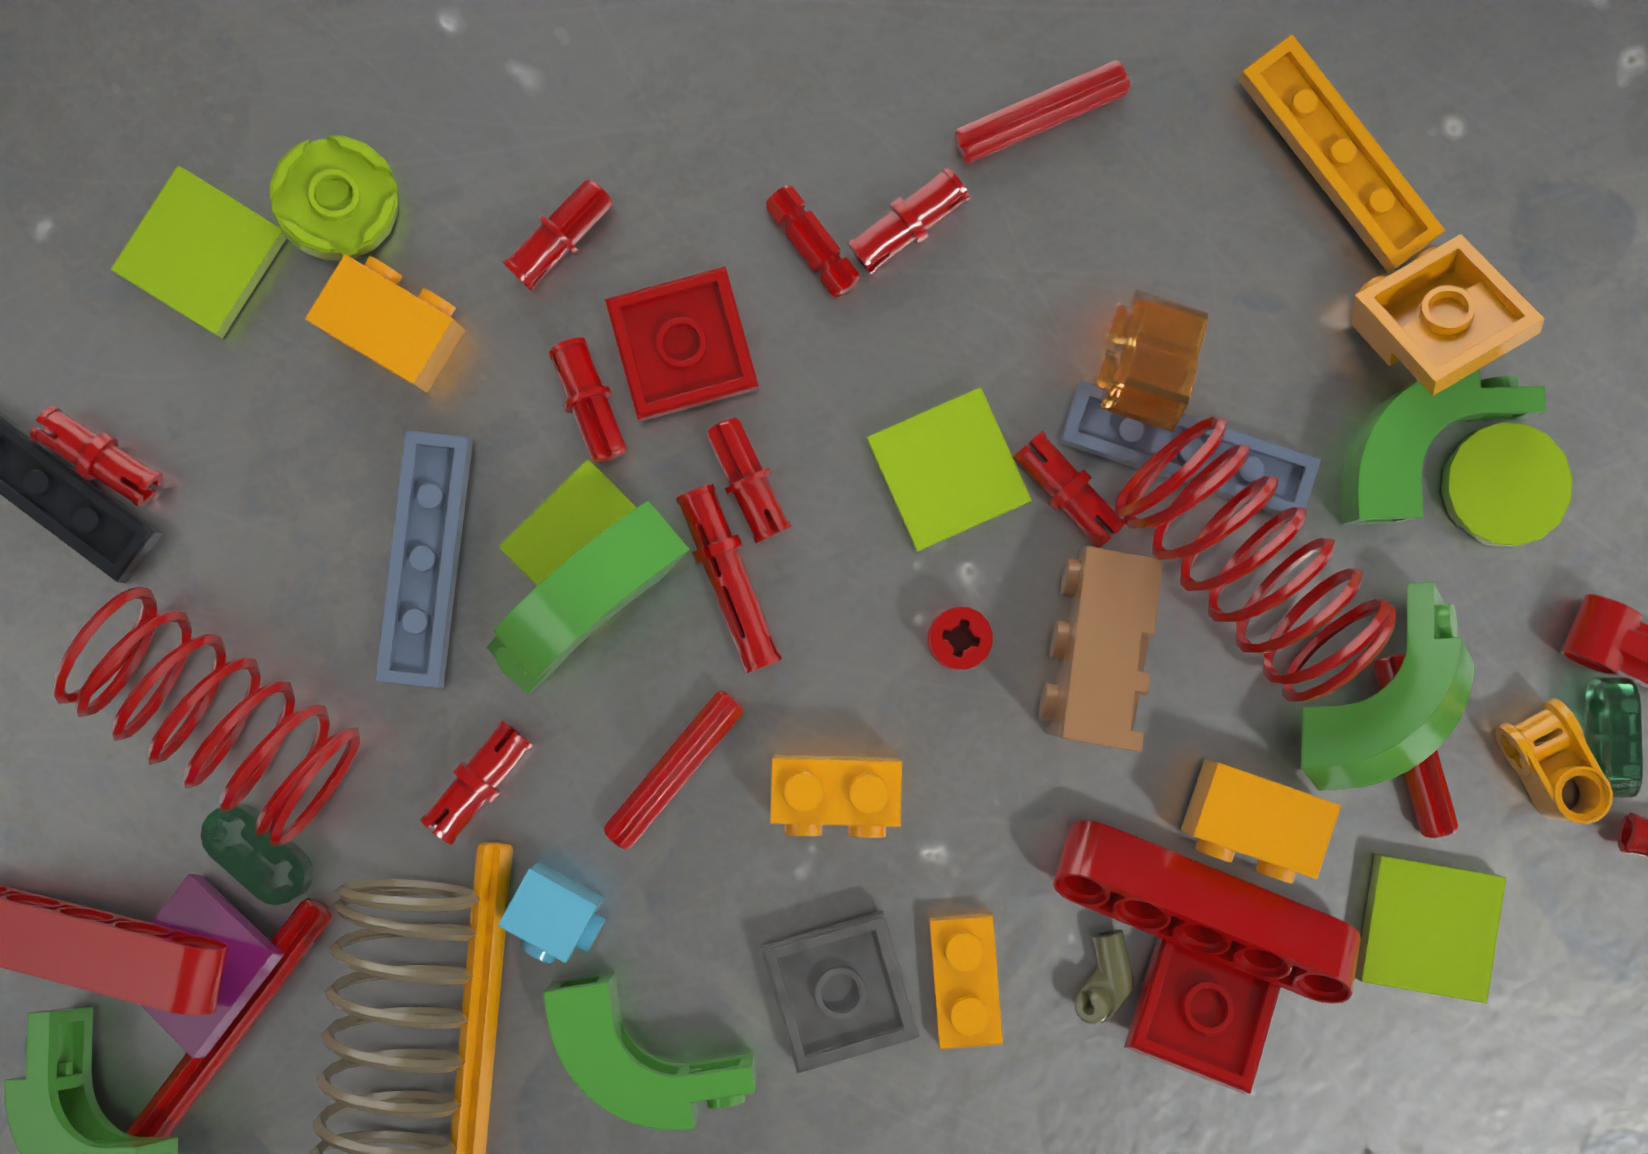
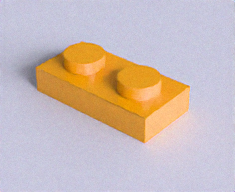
(965, 980)

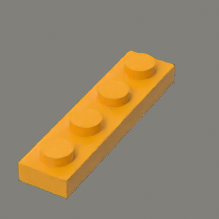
(1340, 153)

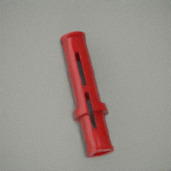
(728, 577)

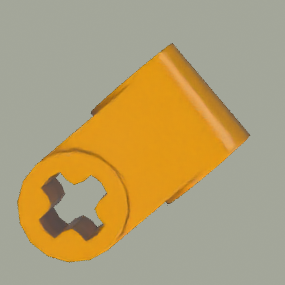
(1548, 753)

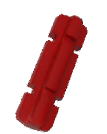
(812, 241)

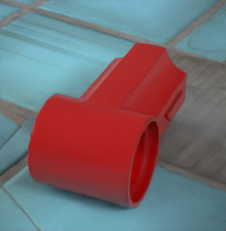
(1609, 639)

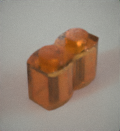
(1152, 359)

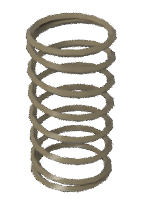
(381, 895)

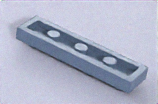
(1137, 442)
(424, 559)

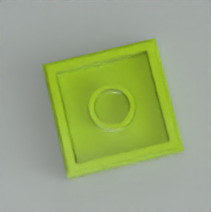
(199, 251)
(948, 469)
(566, 522)
(1430, 928)

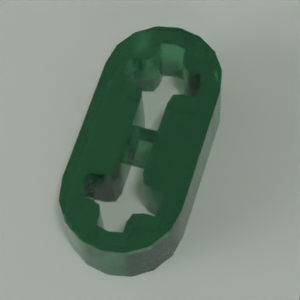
(1615, 732)
(247, 864)

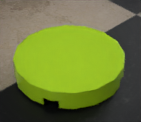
(334, 197)
(1507, 484)

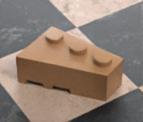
(1102, 648)

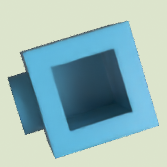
(553, 915)

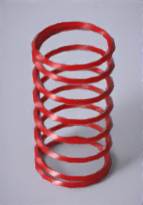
(1199, 488)
(226, 732)

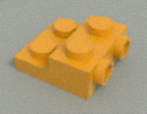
(1444, 314)

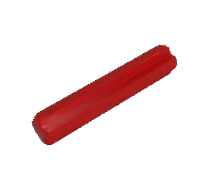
(1042, 111)
(673, 770)
(1426, 780)

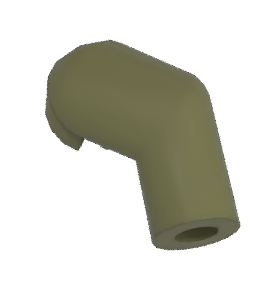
(1111, 981)

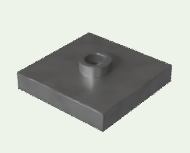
(840, 991)

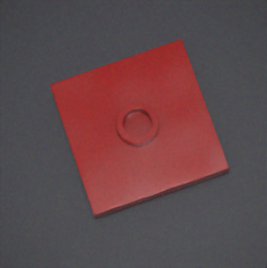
(682, 344)
(1202, 1017)

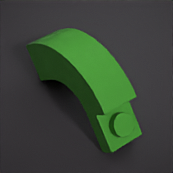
(1387, 453)
(584, 595)
(1407, 718)
(621, 1075)
(55, 1102)

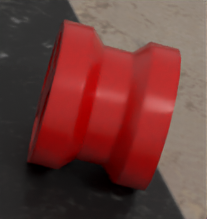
(946, 646)

